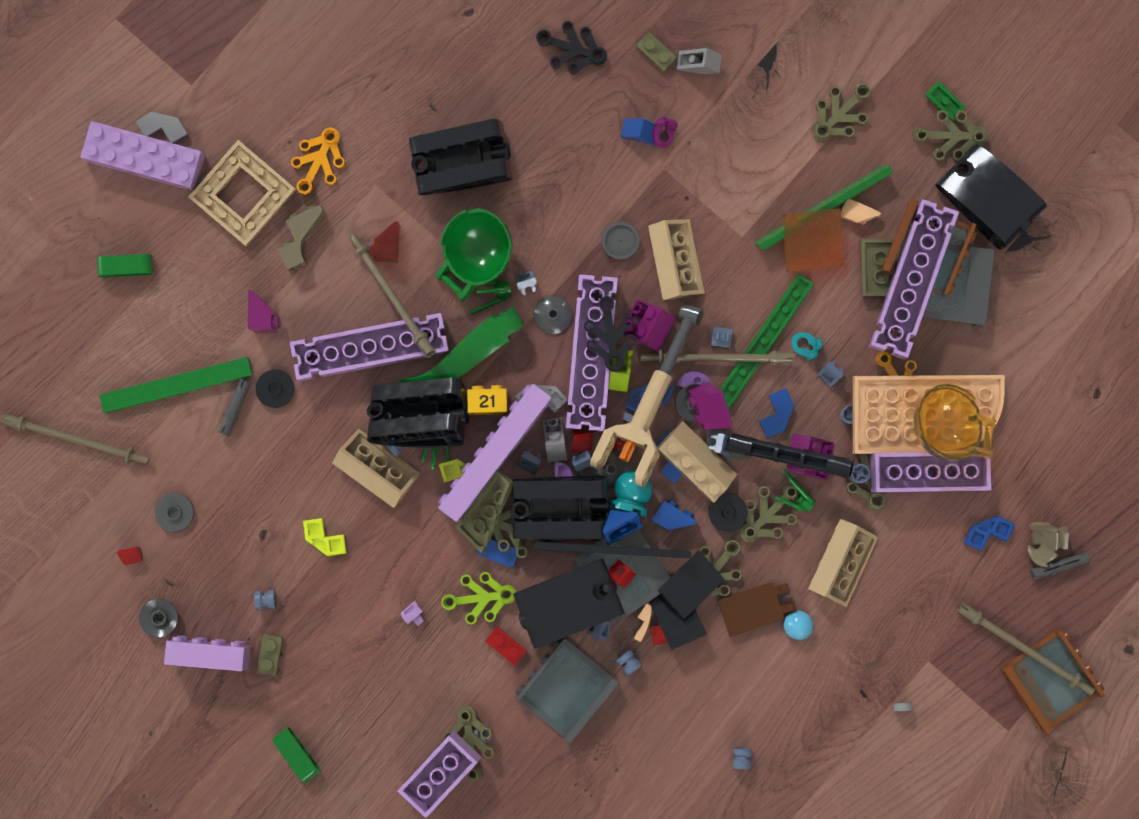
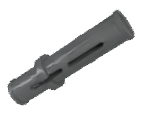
(234, 407)
(1081, 559)

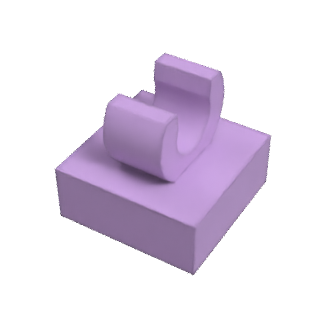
(411, 613)

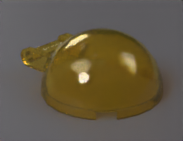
(951, 425)

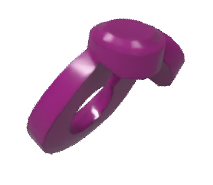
(670, 125)

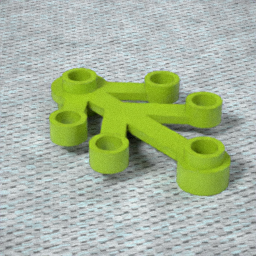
(482, 597)

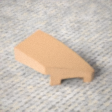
(858, 212)
(644, 615)

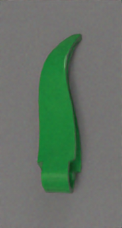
(475, 346)

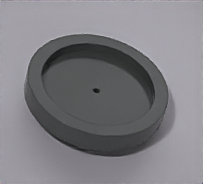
(611, 240)
(183, 512)

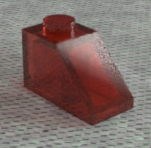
(387, 244)

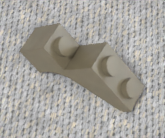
(301, 227)

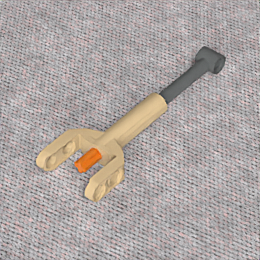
(637, 431)

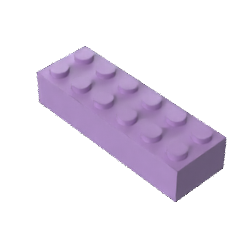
(142, 156)
(927, 473)

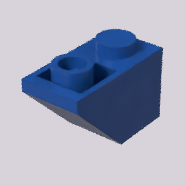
(671, 518)

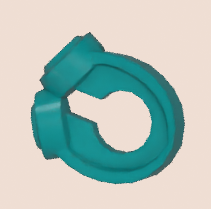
(808, 354)

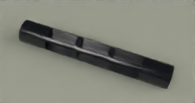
(799, 457)

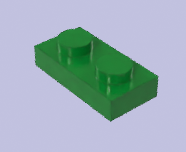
(944, 100)

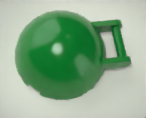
(475, 250)

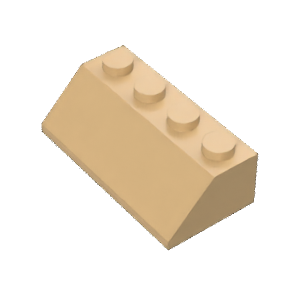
(676, 259)
(697, 462)
(375, 468)
(843, 562)

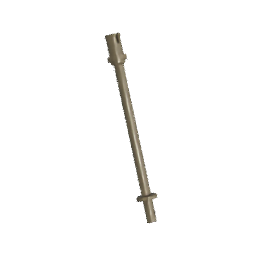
(420, 338)
(773, 357)
(21, 424)
(977, 618)

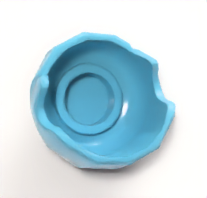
(798, 625)

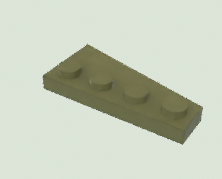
(485, 511)

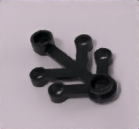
(573, 48)
(610, 337)

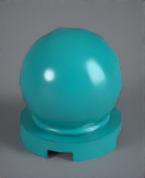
(631, 496)

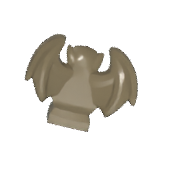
(1050, 539)

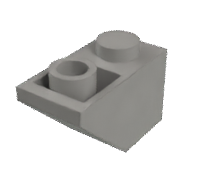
(554, 439)

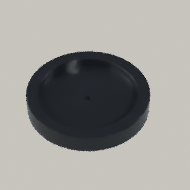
(281, 395)
(736, 513)

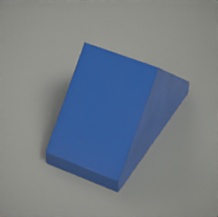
(638, 130)
(620, 525)

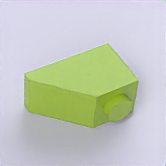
(619, 380)

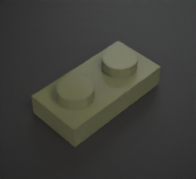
(656, 52)
(269, 654)

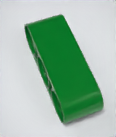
(124, 265)
(296, 755)

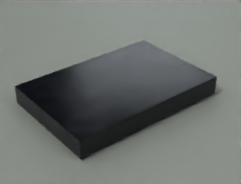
(691, 584)
(675, 629)

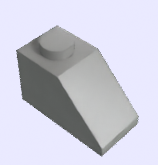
(699, 61)

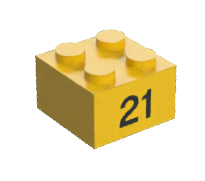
(487, 401)

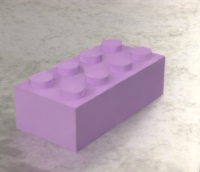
(205, 654)
(439, 774)

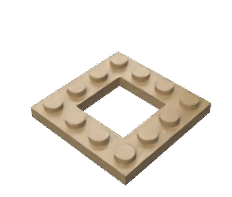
(236, 158)

